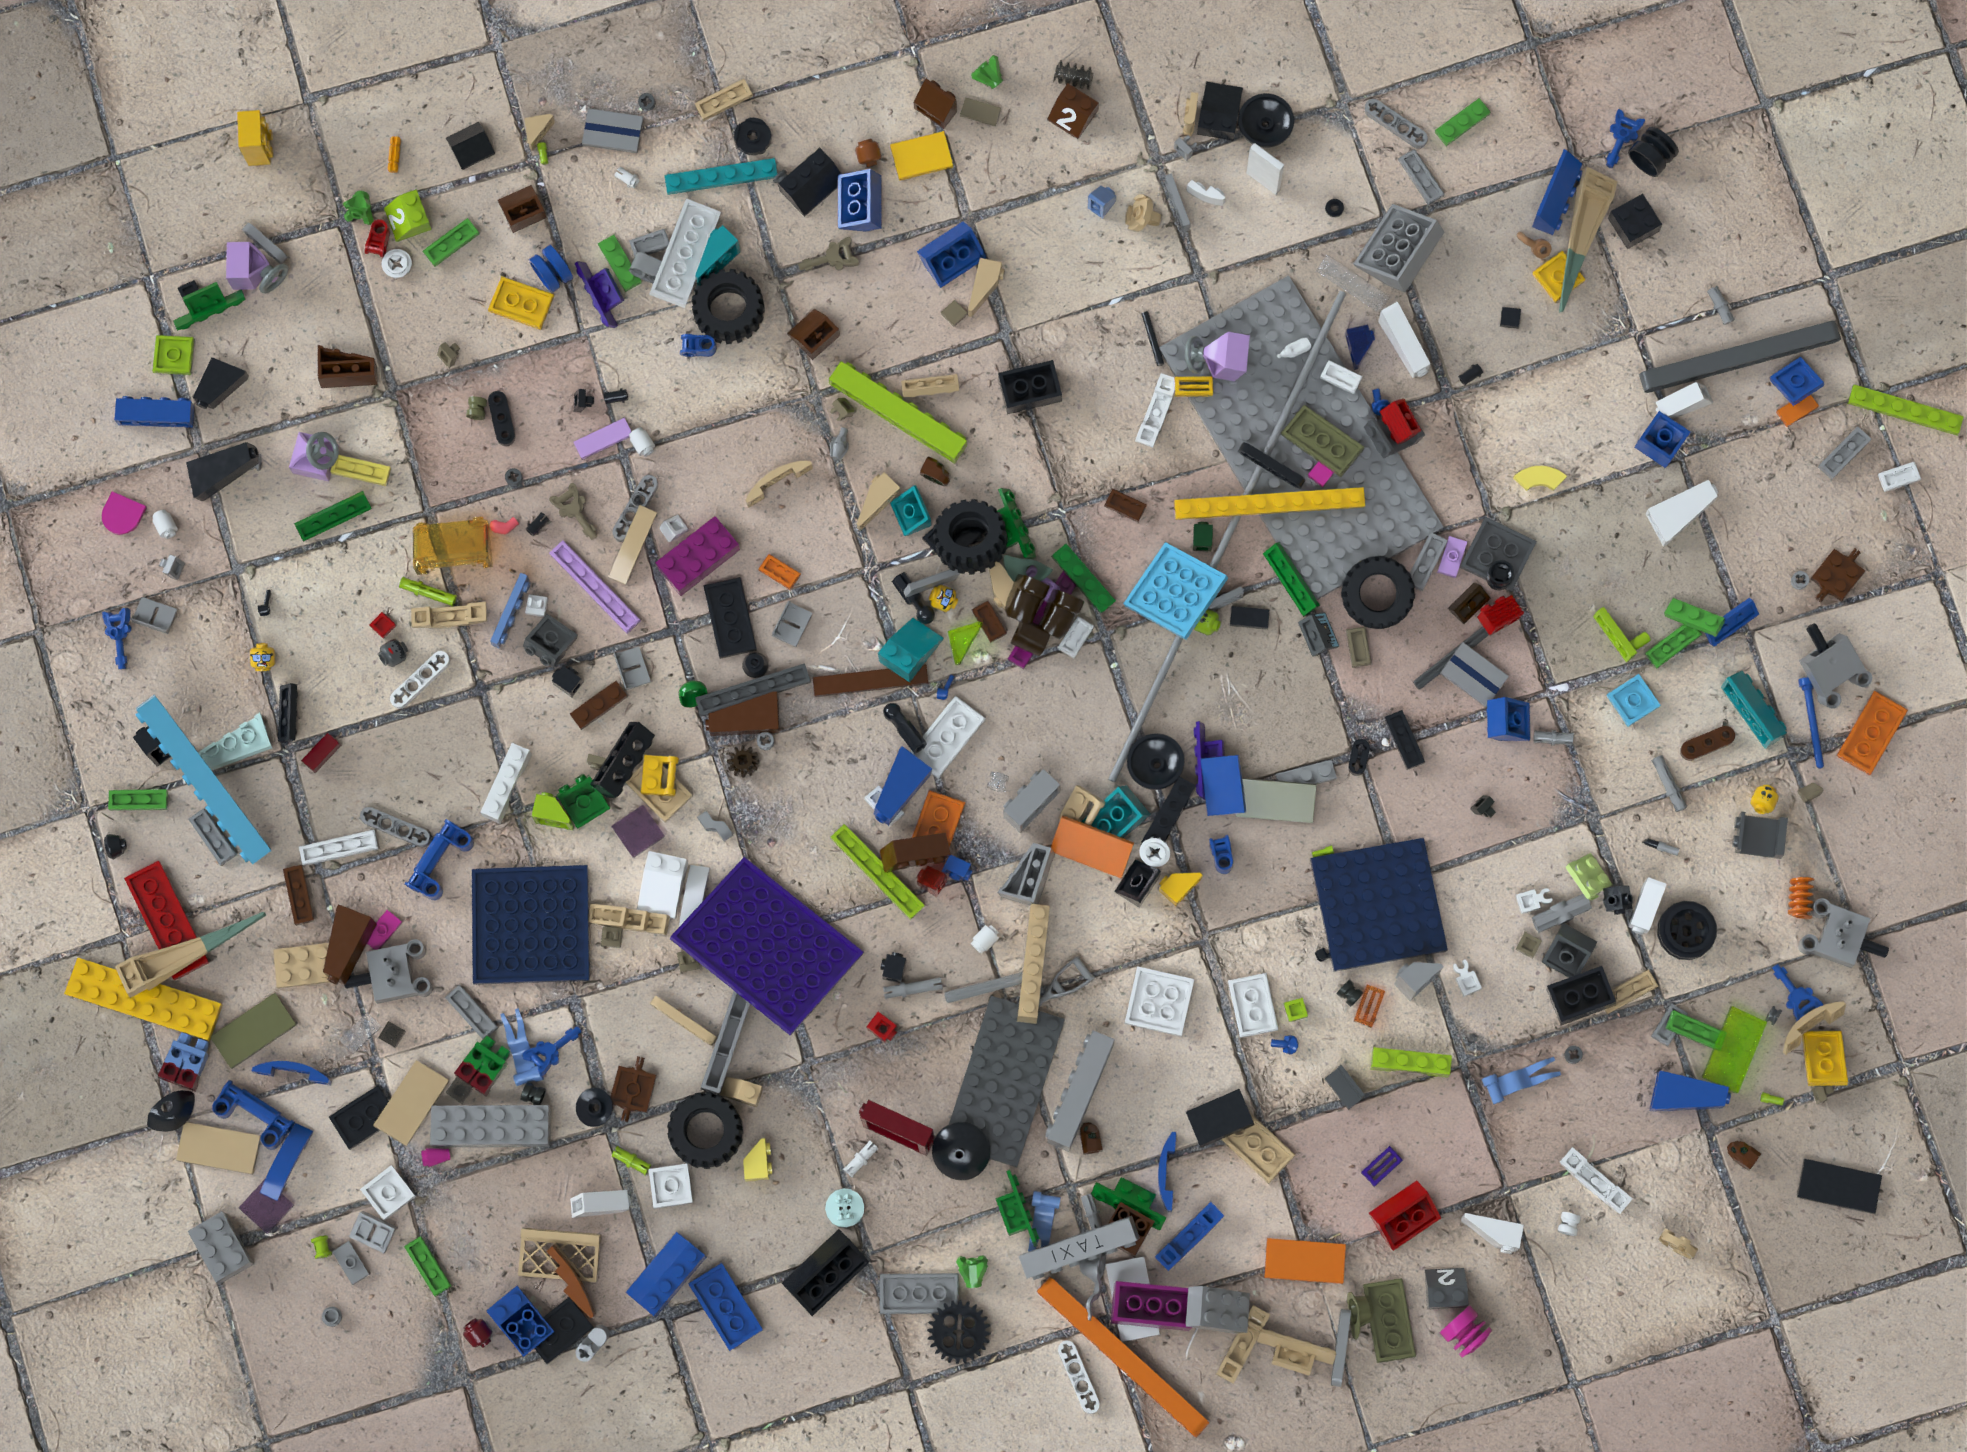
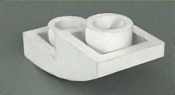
(1211, 196)

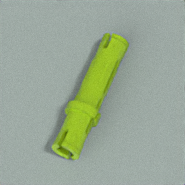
(419, 588)

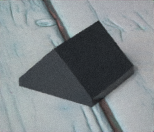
(470, 145)
(1138, 882)

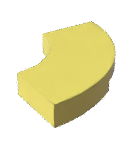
(1539, 476)

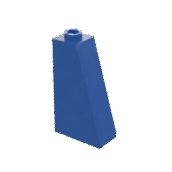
(901, 785)
(1680, 1092)

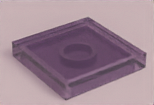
(638, 831)
(264, 1210)

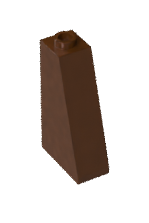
(746, 718)
(347, 941)

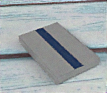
(612, 130)
(1474, 674)

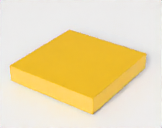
(1551, 276)

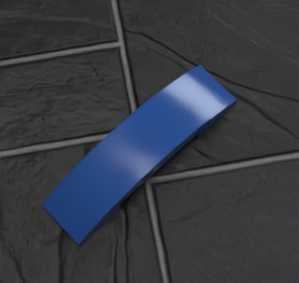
(269, 1069)
(285, 1161)
(1166, 1195)
(1189, 1236)

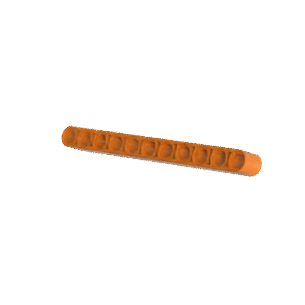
(1123, 1357)

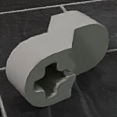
(715, 826)
(586, 1350)

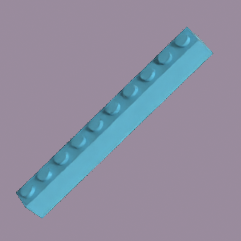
(203, 779)

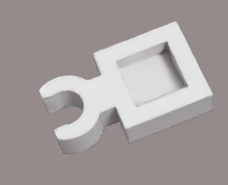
(1530, 901)
(1467, 981)

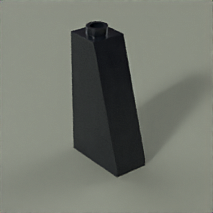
(220, 468)

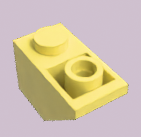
(756, 1162)

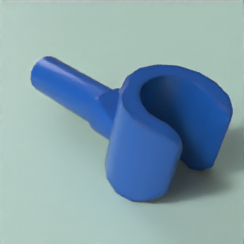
(942, 693)

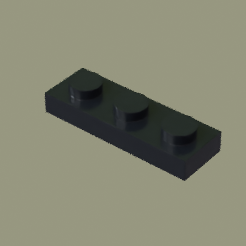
(287, 713)
(1404, 740)

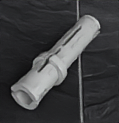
(1671, 788)
(912, 988)

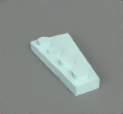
(242, 743)

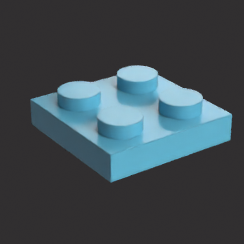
(1633, 700)

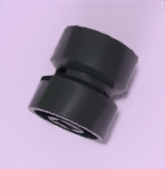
(1500, 575)

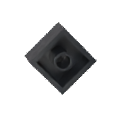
(1635, 221)

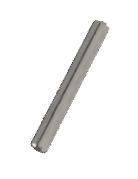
(984, 987)

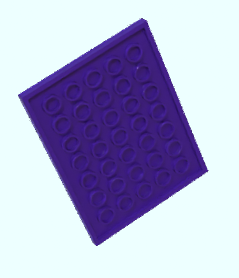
(766, 946)

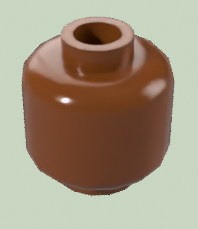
(868, 152)

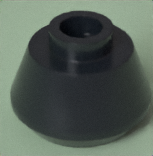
(759, 667)
(114, 845)

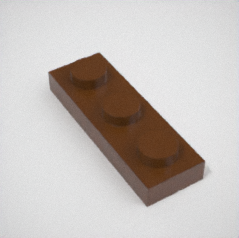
(598, 705)
(298, 895)

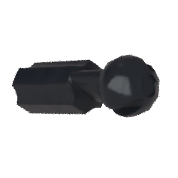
(924, 613)
(905, 728)

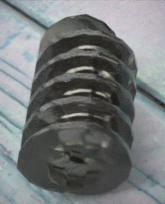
(1073, 74)

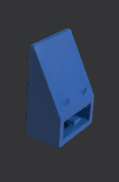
(520, 1320)

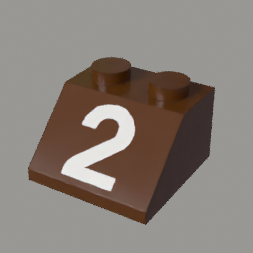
(1073, 111)

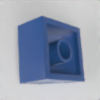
(1662, 439)
(1508, 719)

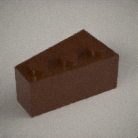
(345, 369)
(915, 852)

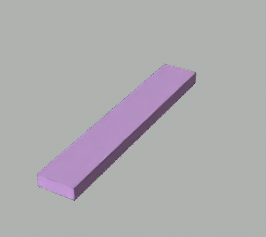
(595, 587)

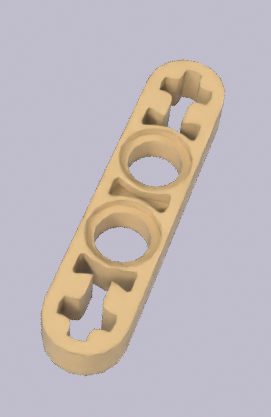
(683, 1020)

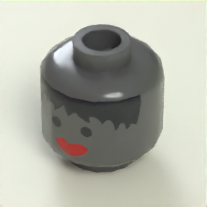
(393, 653)

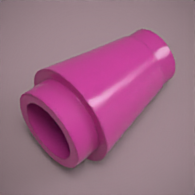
(434, 1156)

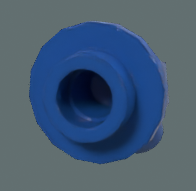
(1378, 403)
(1289, 1044)

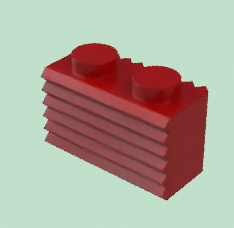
(1400, 421)
(1500, 615)

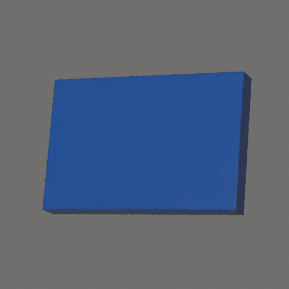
(1223, 785)

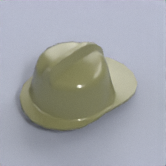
(1361, 1312)

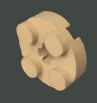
(1680, 1245)

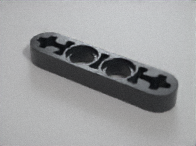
(1271, 465)

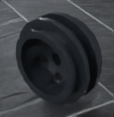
(1699, 914)

